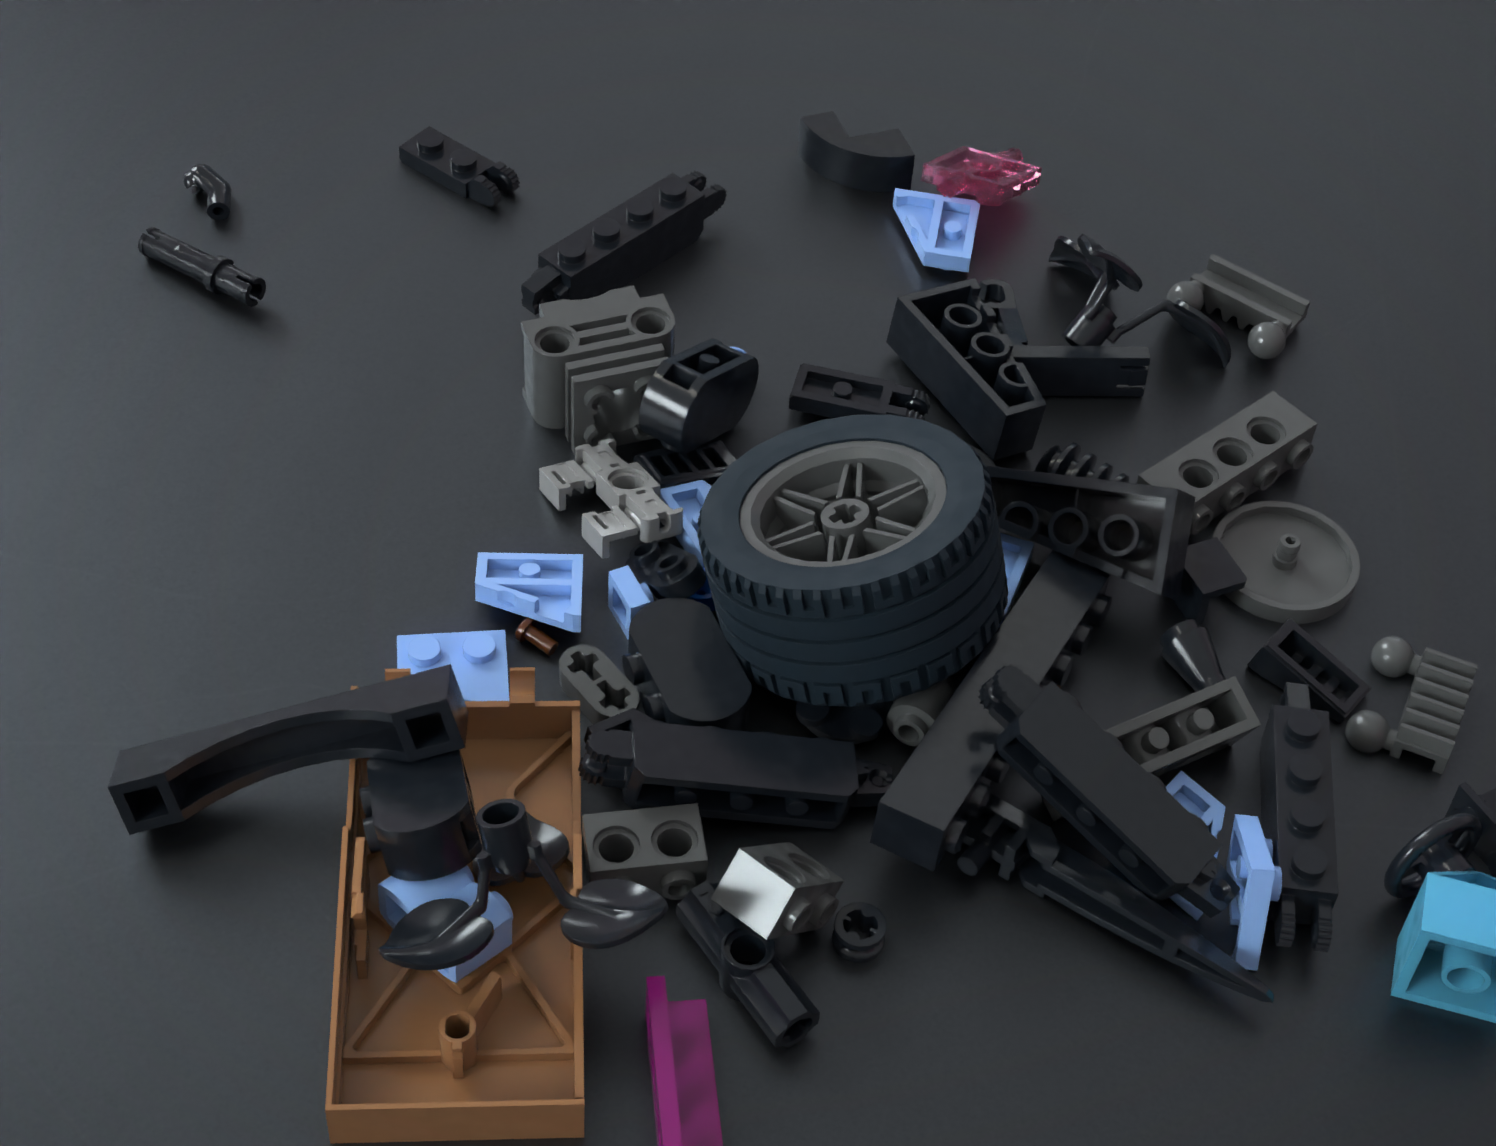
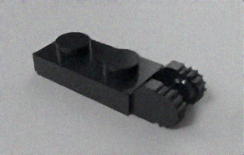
(458, 167)
(843, 394)

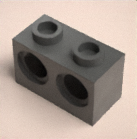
(643, 845)
(778, 890)

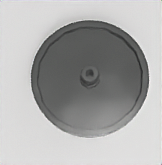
(1292, 559)

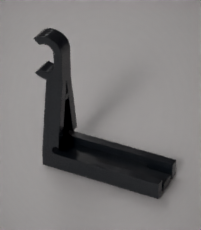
(1068, 368)

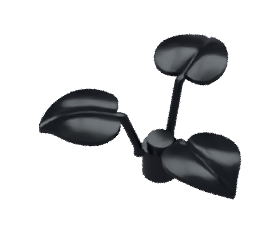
(1096, 321)
(513, 849)

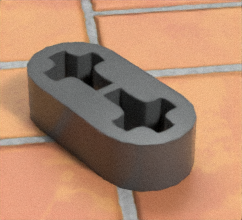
(606, 682)

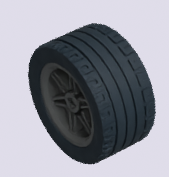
(855, 559)

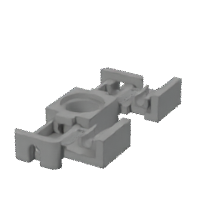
(622, 486)

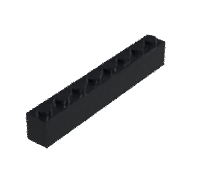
(958, 756)

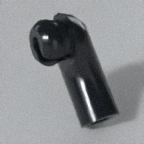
(206, 179)

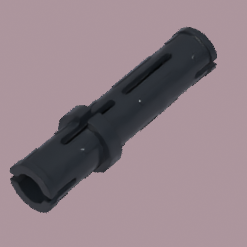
(215, 272)

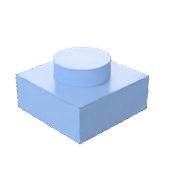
(626, 596)

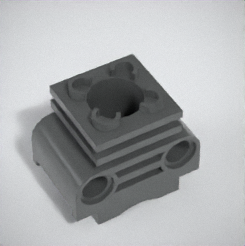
(593, 363)

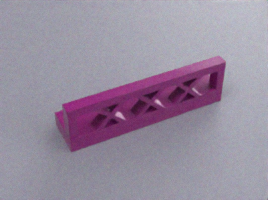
(681, 1069)

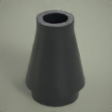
(1192, 654)

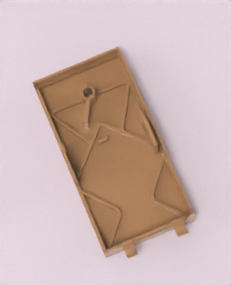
(507, 1040)

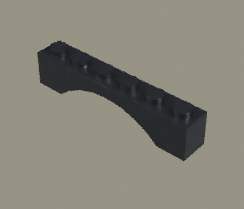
(386, 720)

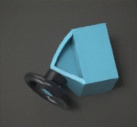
(1450, 933)

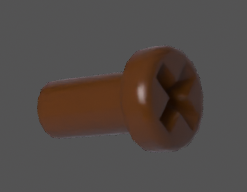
(528, 631)

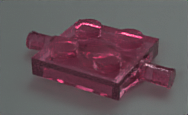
(982, 174)

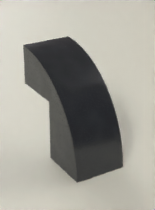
(861, 162)

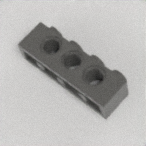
(1237, 458)
(1185, 729)

